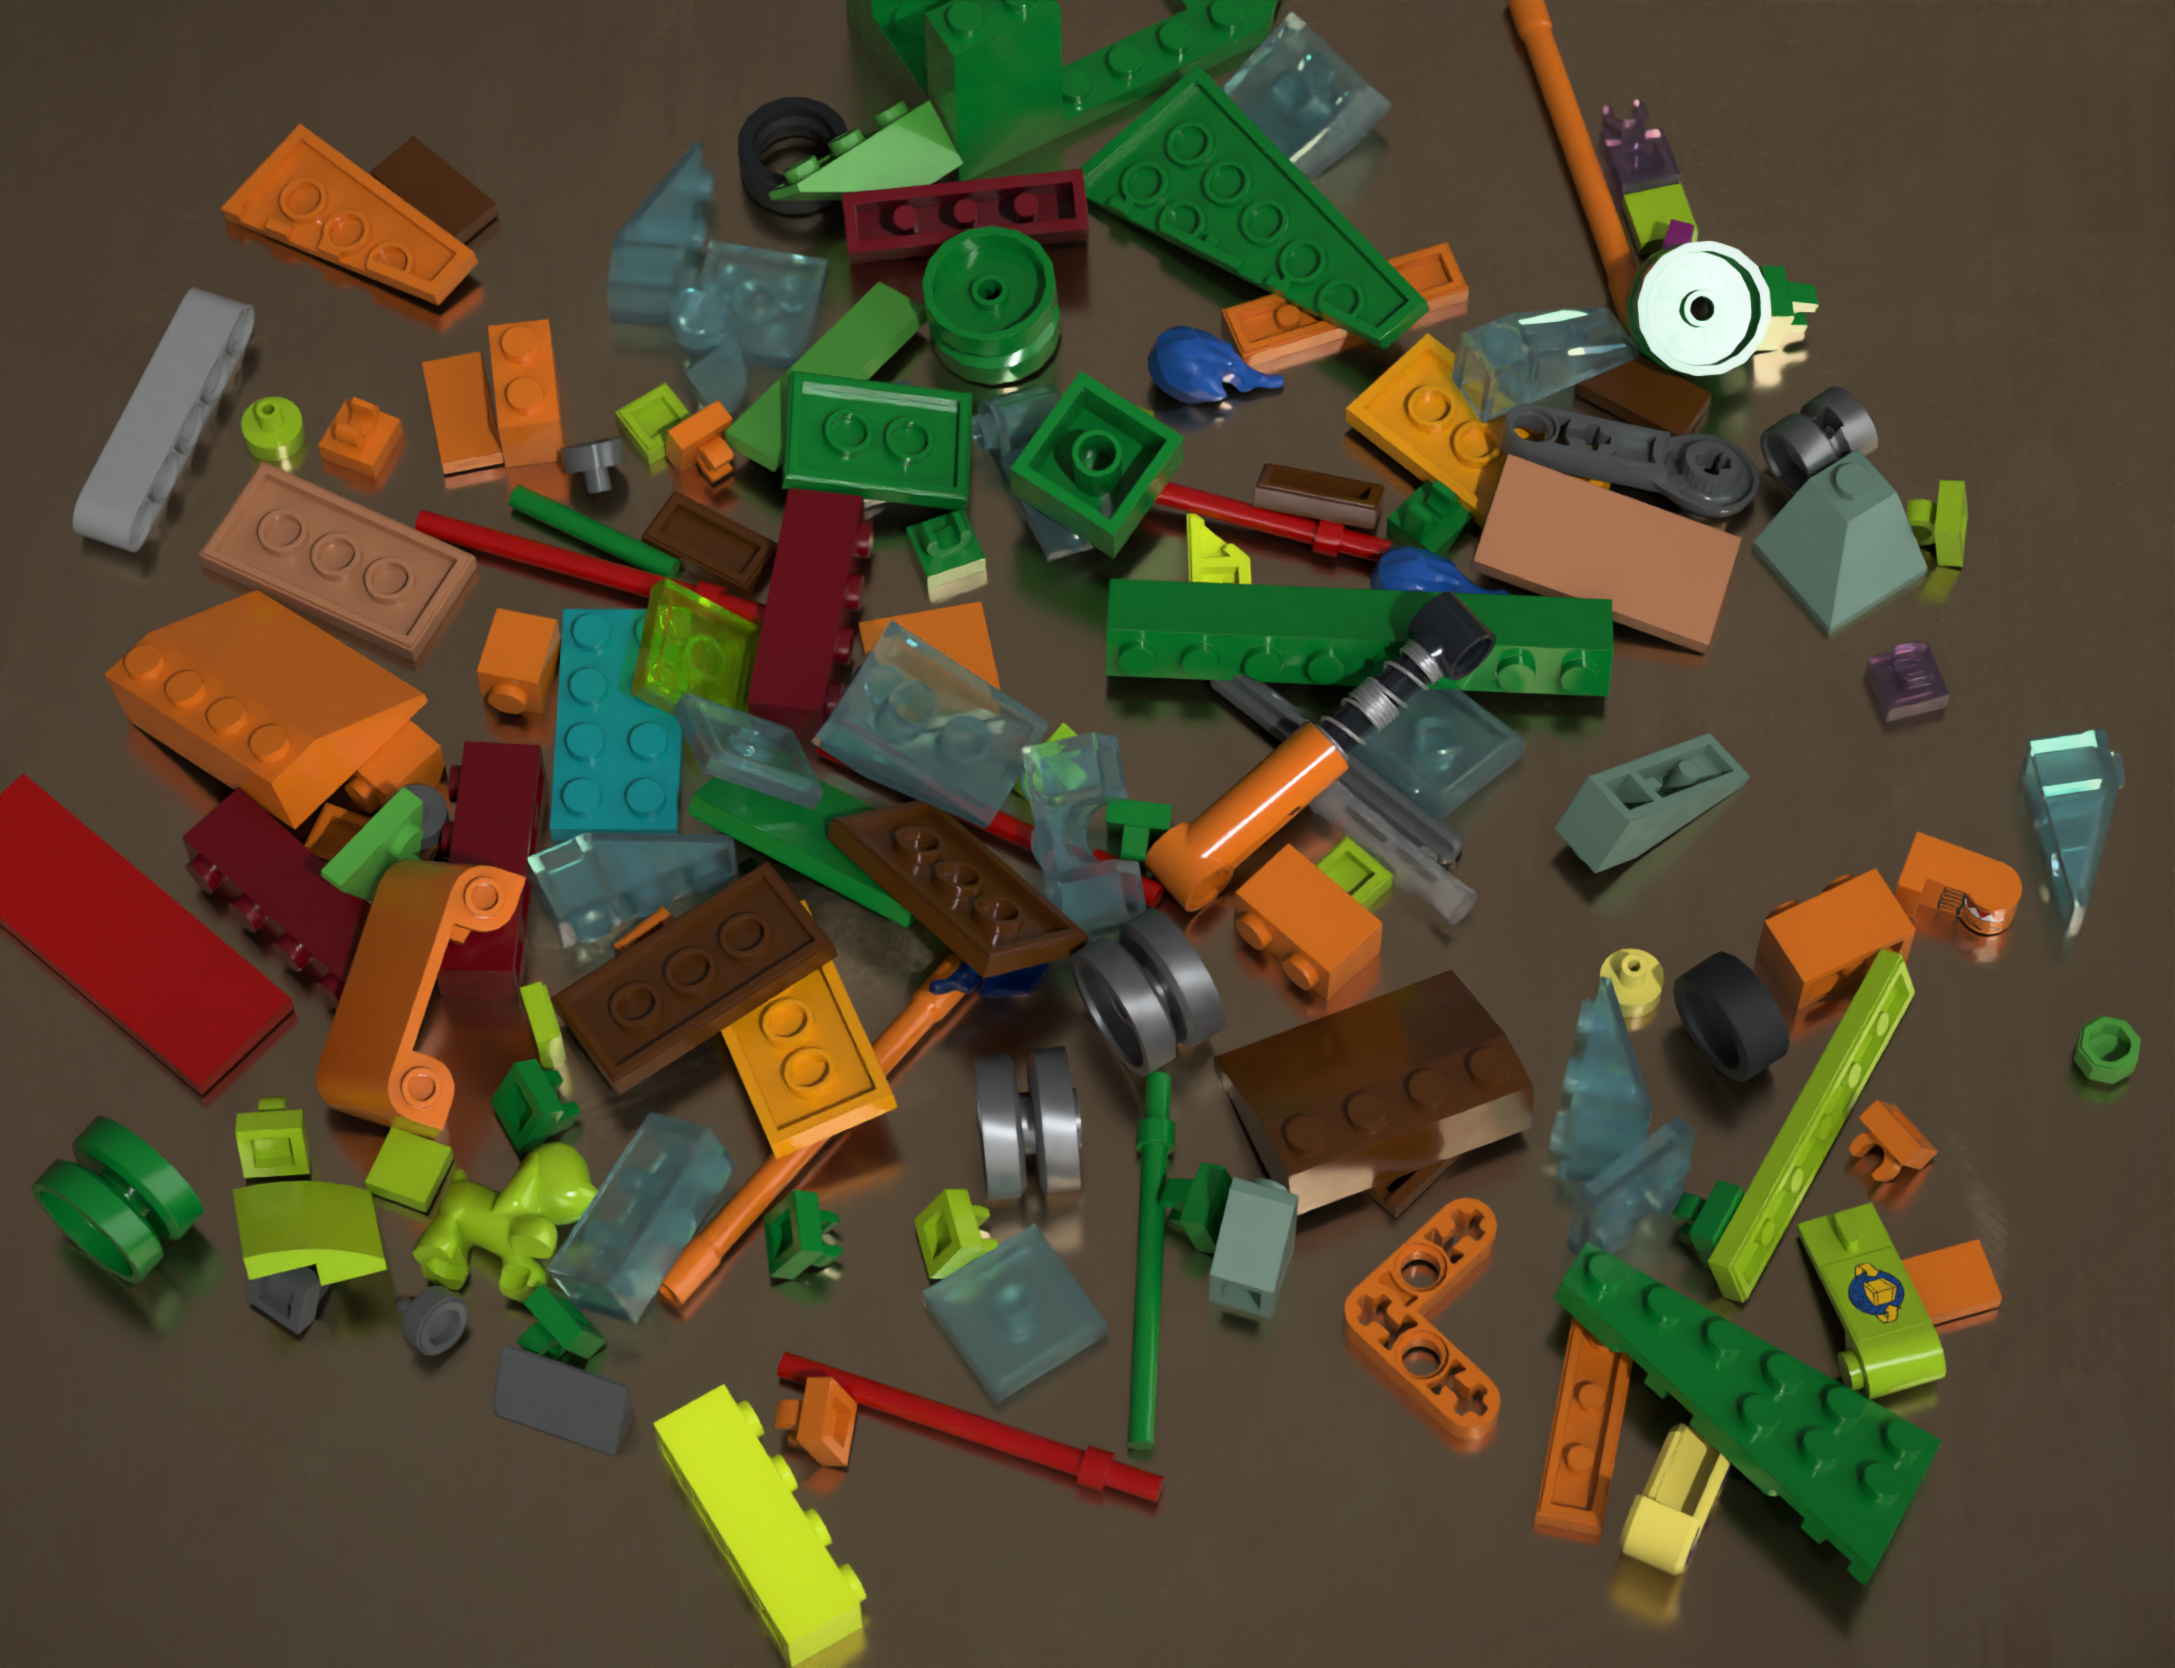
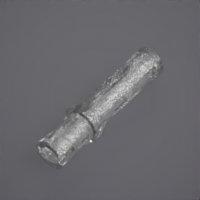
(1446, 892)

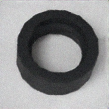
(775, 121)
(1731, 1016)

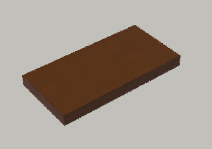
(957, 887)
(693, 977)

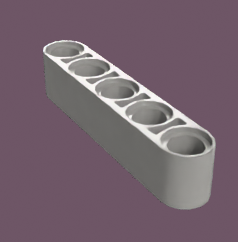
(163, 419)

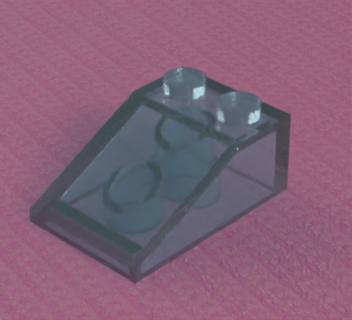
(1306, 96)
(930, 728)

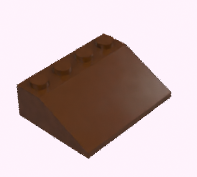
(1378, 1090)

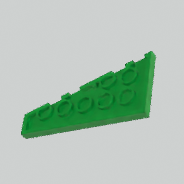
(1229, 195)
(1768, 1413)

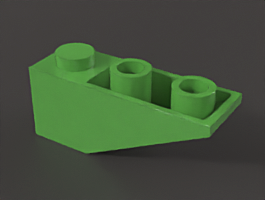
(899, 151)

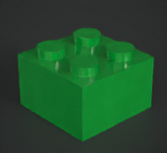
(1097, 464)

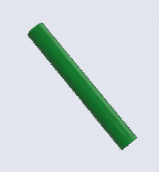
(593, 532)

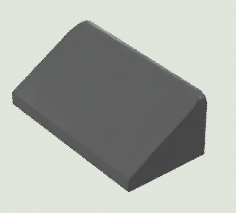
(562, 1400)

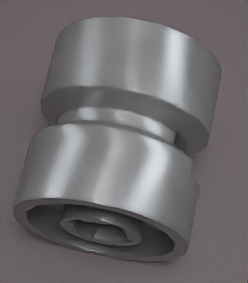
(1817, 437)

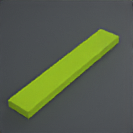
(1811, 1126)

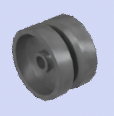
(1147, 992)
(1028, 1123)

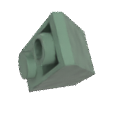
(1254, 1246)

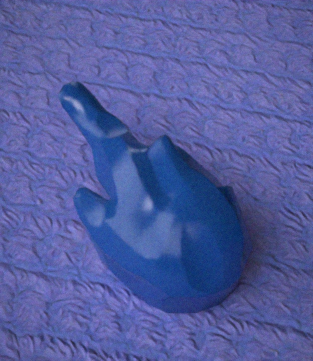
(1195, 363)
(1421, 570)

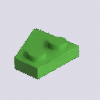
(385, 840)

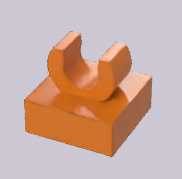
(360, 437)
(702, 442)
(1896, 1136)
(821, 1421)

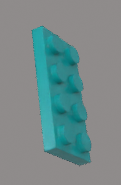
(612, 752)

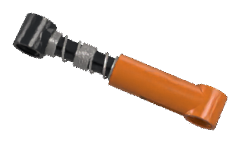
(1200, 856)

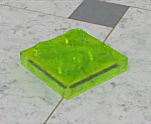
(693, 650)

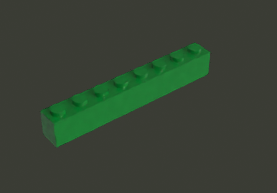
(1346, 635)

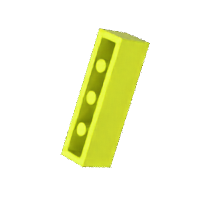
(759, 1524)

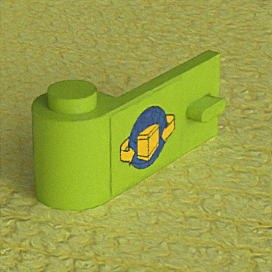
(1884, 1320)

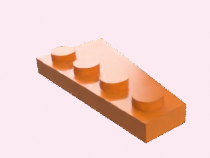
(342, 214)

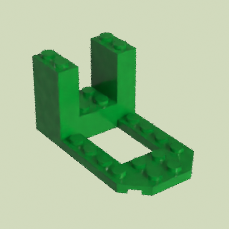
(1001, 74)

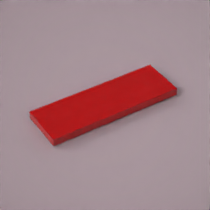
(128, 942)

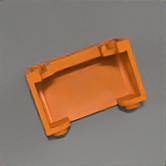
(369, 1050)

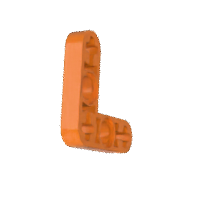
(1408, 1305)

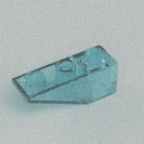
(659, 243)
(614, 877)
(1610, 1096)

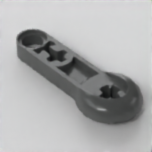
(1637, 458)

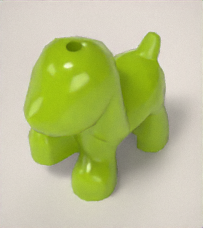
(514, 1224)

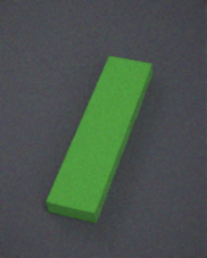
(849, 349)

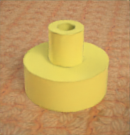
(1636, 980)

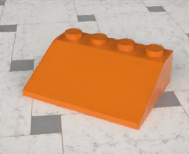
(262, 701)

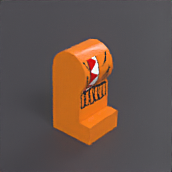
(1958, 884)

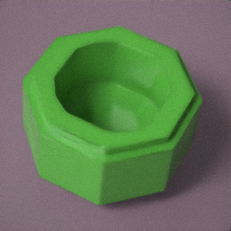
(2107, 1049)

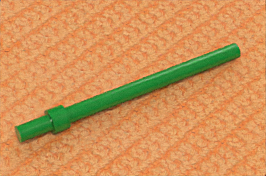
(1155, 1142)

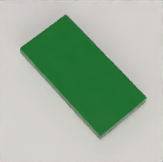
(796, 837)

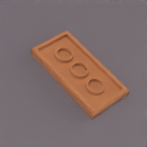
(1598, 544)
(338, 561)

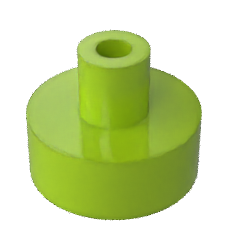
(273, 428)

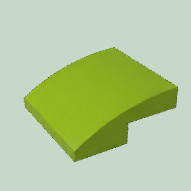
(307, 1225)

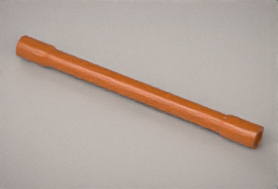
(1536, 31)
(706, 1248)

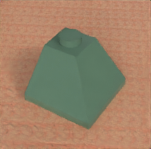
(1842, 543)

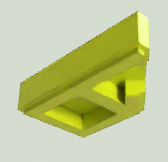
(1212, 558)

